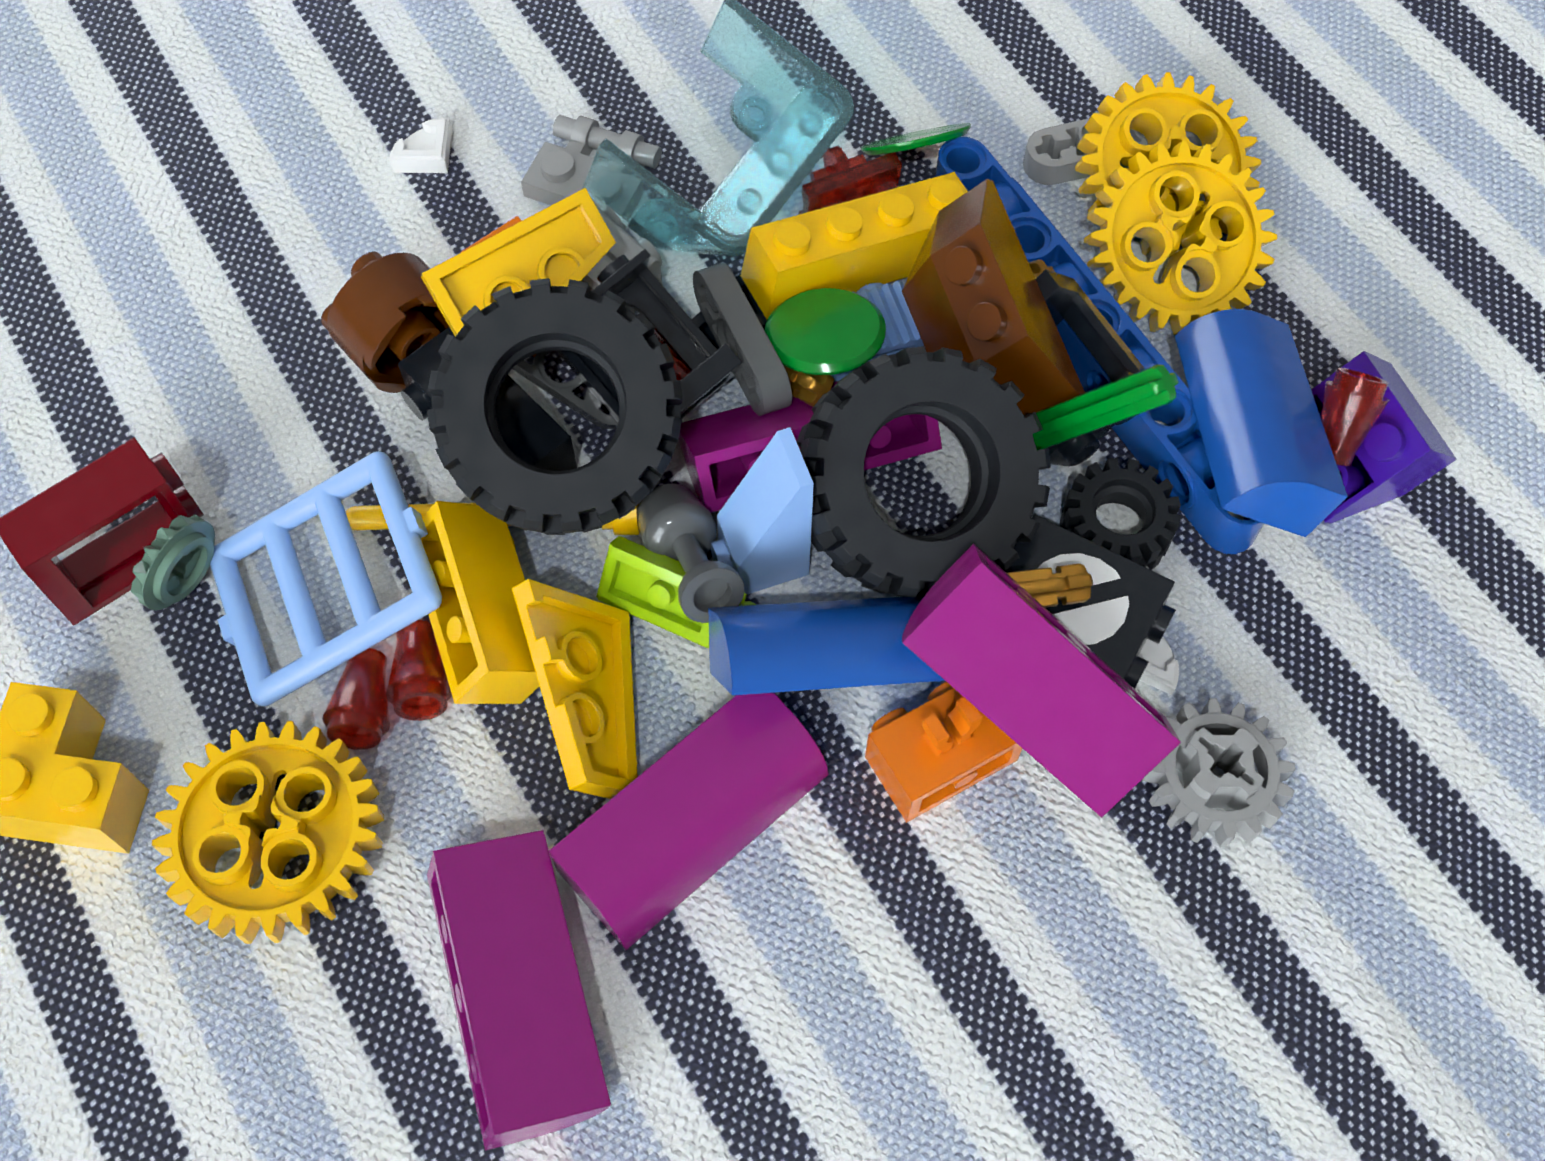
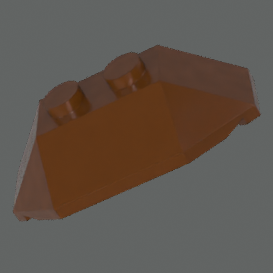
(981, 298)

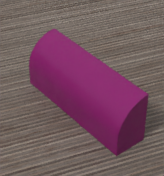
(727, 444)
(1038, 681)
(689, 814)
(516, 989)

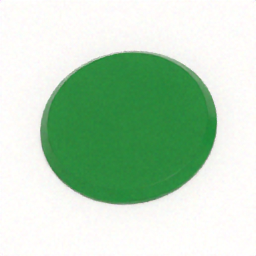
(916, 139)
(826, 331)

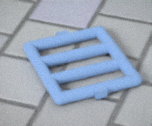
(373, 624)

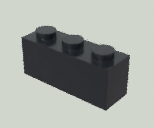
(520, 420)

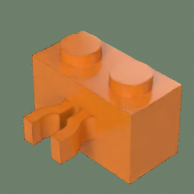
(936, 751)

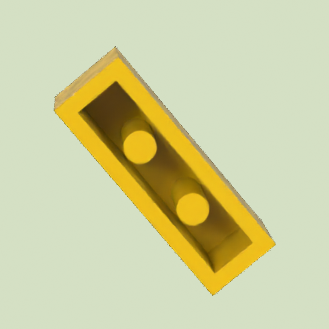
(478, 615)

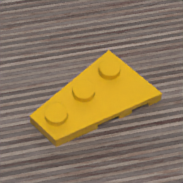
(552, 244)
(585, 682)

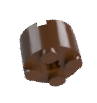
(383, 315)

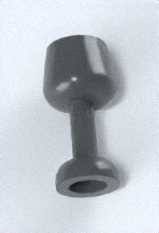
(682, 528)

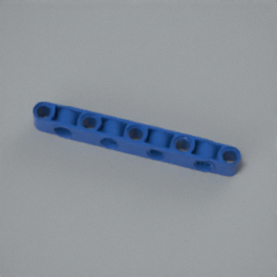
(1171, 449)

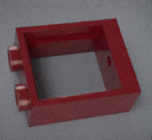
(81, 507)

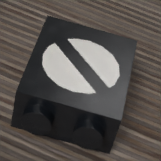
(1124, 601)

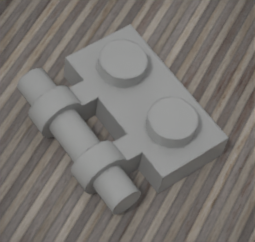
(562, 171)

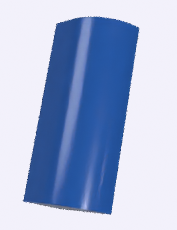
(1259, 420)
(814, 645)

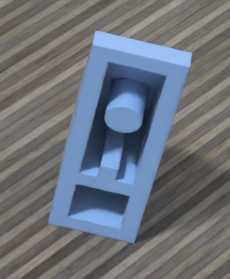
(769, 518)

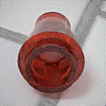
(1350, 411)
(417, 675)
(359, 703)

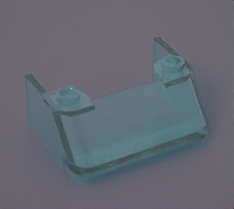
(783, 106)

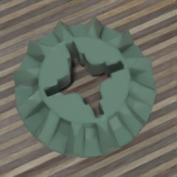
(174, 562)

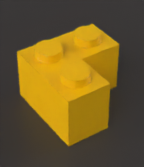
(50, 778)

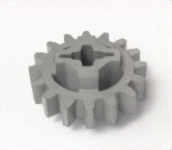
(1233, 746)

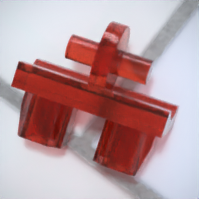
(849, 179)

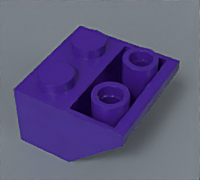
(1397, 451)

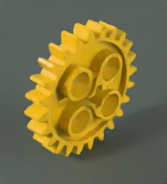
(1162, 117)
(1137, 210)
(209, 826)

